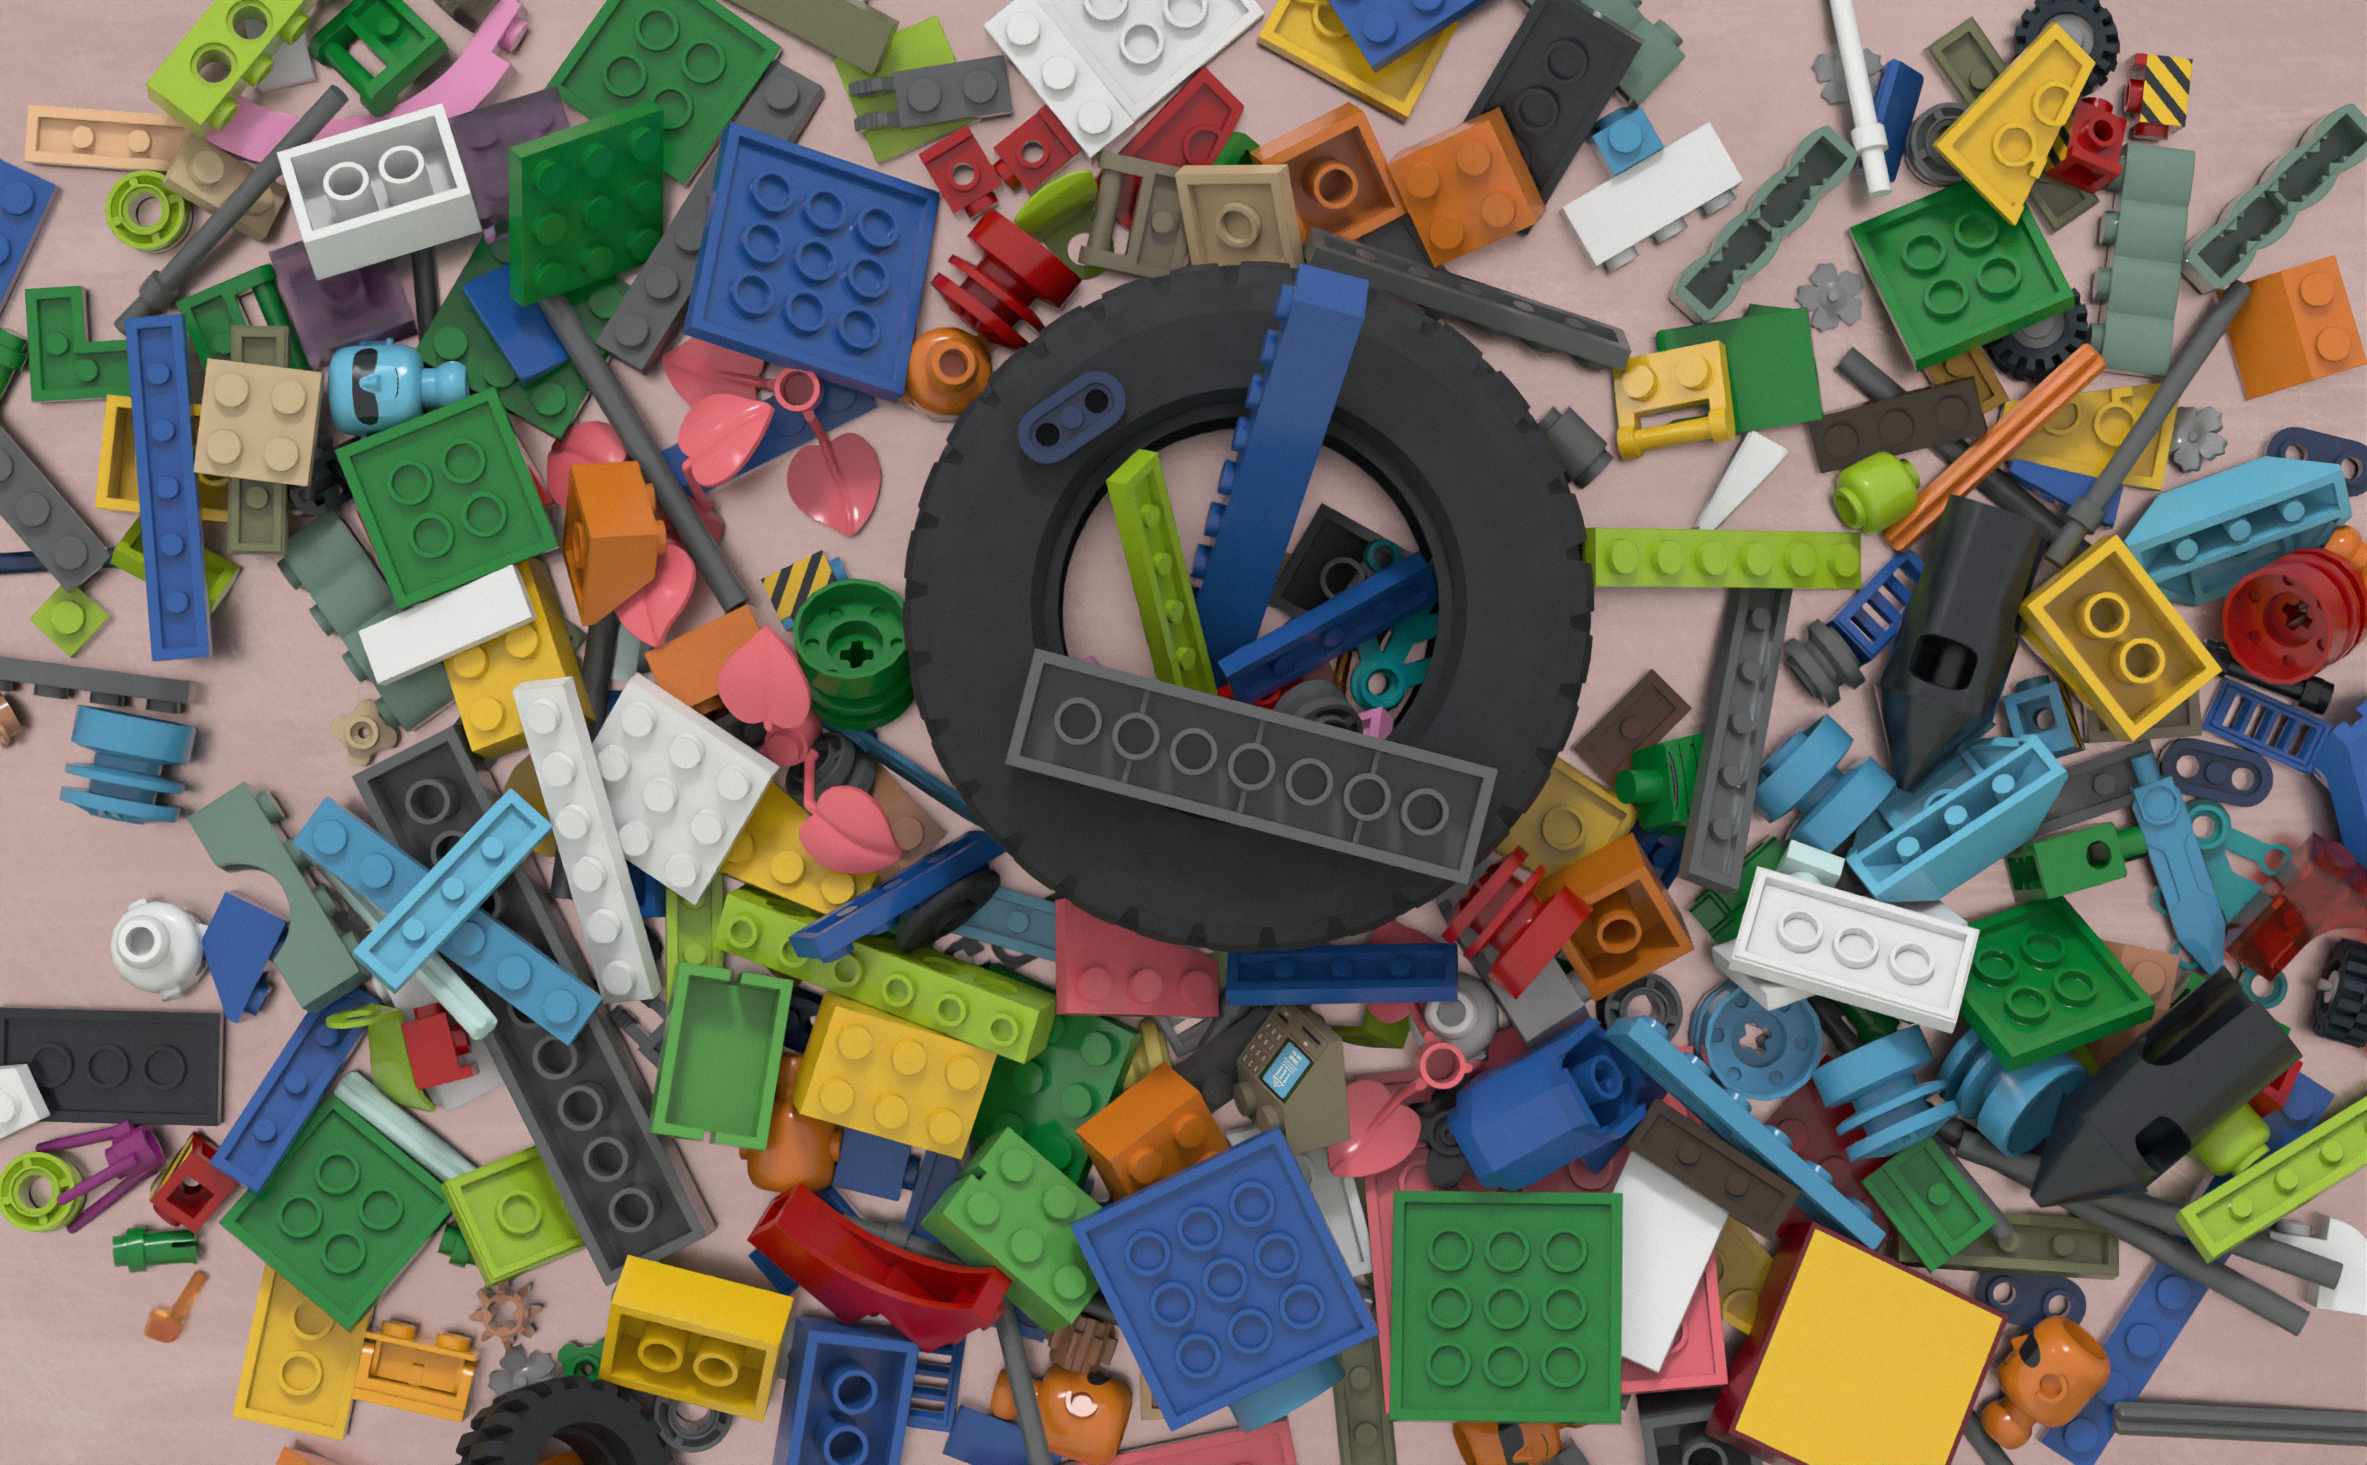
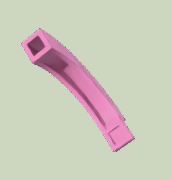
(466, 86)

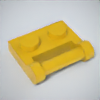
(1671, 383)

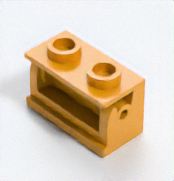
(417, 1371)

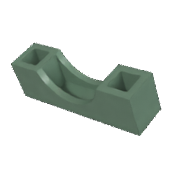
(317, 954)

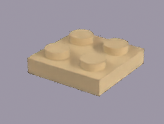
(1239, 214)
(259, 422)

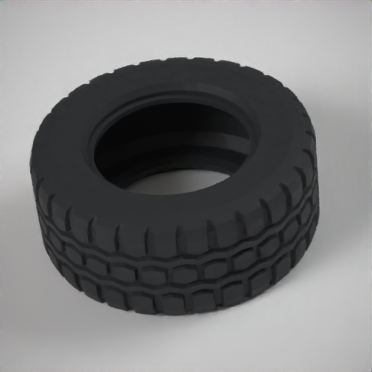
(1415, 416)

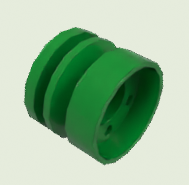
(854, 654)

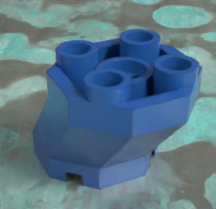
(2343, 770)
(1547, 1107)

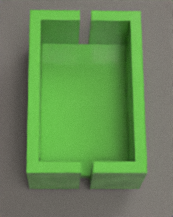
(720, 1057)
(1020, 1224)

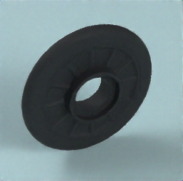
(947, 911)

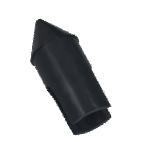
(1957, 637)
(2162, 1095)

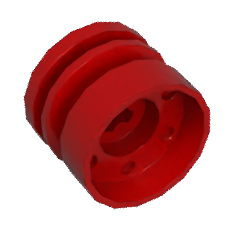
(1005, 282)
(2296, 615)
(1516, 921)

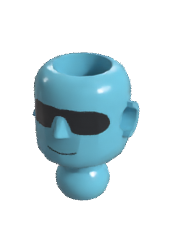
(387, 385)

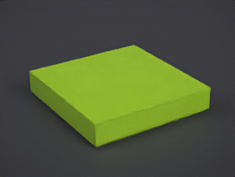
(911, 48)
(512, 1216)

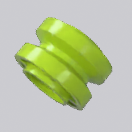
(122, 207)
(15, 1187)

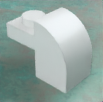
(2337, 1242)

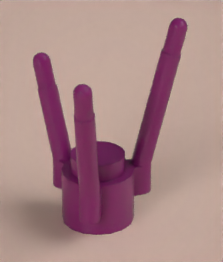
(132, 1155)

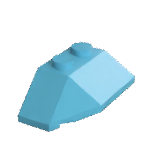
(2231, 523)
(1957, 821)

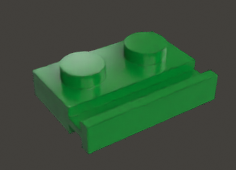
(1928, 1203)

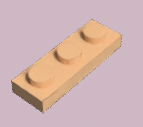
(102, 138)

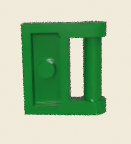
(393, 35)
(218, 307)

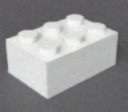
(379, 192)

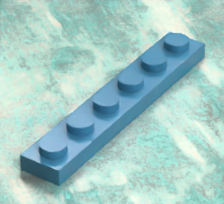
(480, 944)
(1729, 1118)

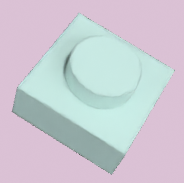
(628, 655)
(1811, 864)

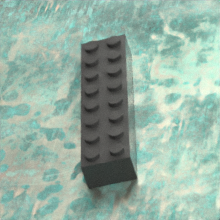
(1251, 766)

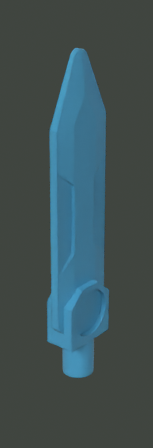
(869, 744)
(2178, 863)

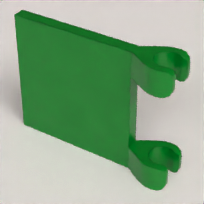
(1768, 366)

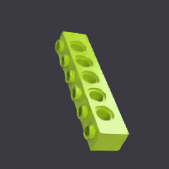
(211, 105)
(911, 985)

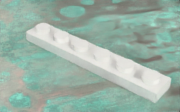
(587, 839)

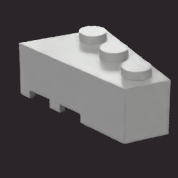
(1551, 999)

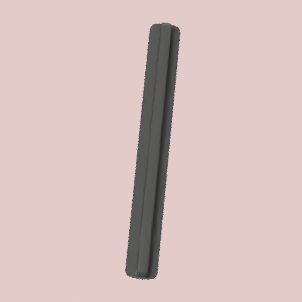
(2239, 1423)

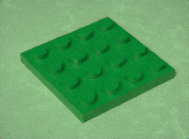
(1507, 1307)

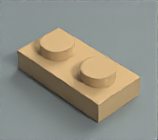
(211, 175)

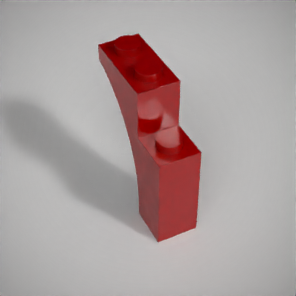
(867, 1276)

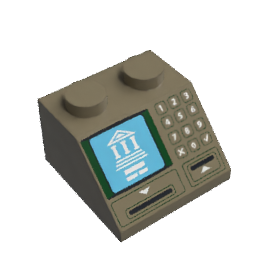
(1295, 1079)

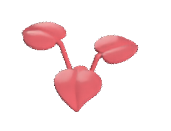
(719, 440)
(827, 481)
(768, 686)
(1381, 1126)

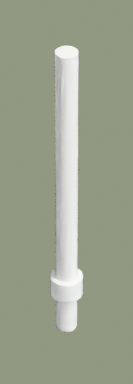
(1868, 136)

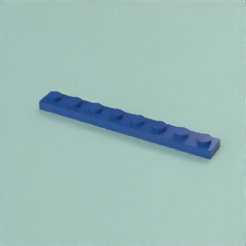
(2166, 1303)

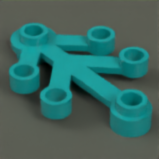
(1391, 659)
(2230, 887)

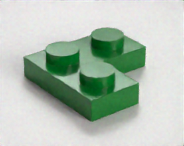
(60, 354)

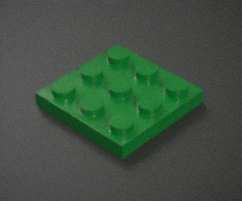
(679, 54)
(585, 202)
(1959, 273)
(460, 336)
(447, 498)
(2046, 985)
(1059, 1086)
(341, 1214)

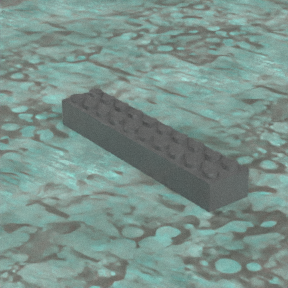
(575, 1099)

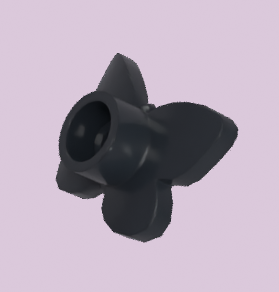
(1445, 1160)

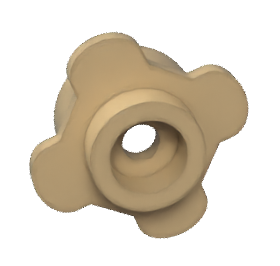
(379, 734)

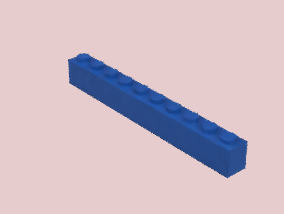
(1275, 455)

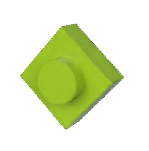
(71, 619)

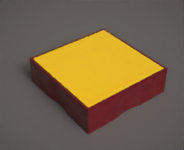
(1854, 1360)

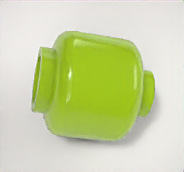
(1876, 492)
(2235, 1144)

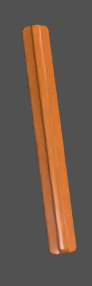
(1998, 444)

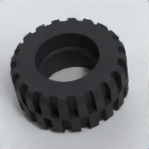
(571, 1409)

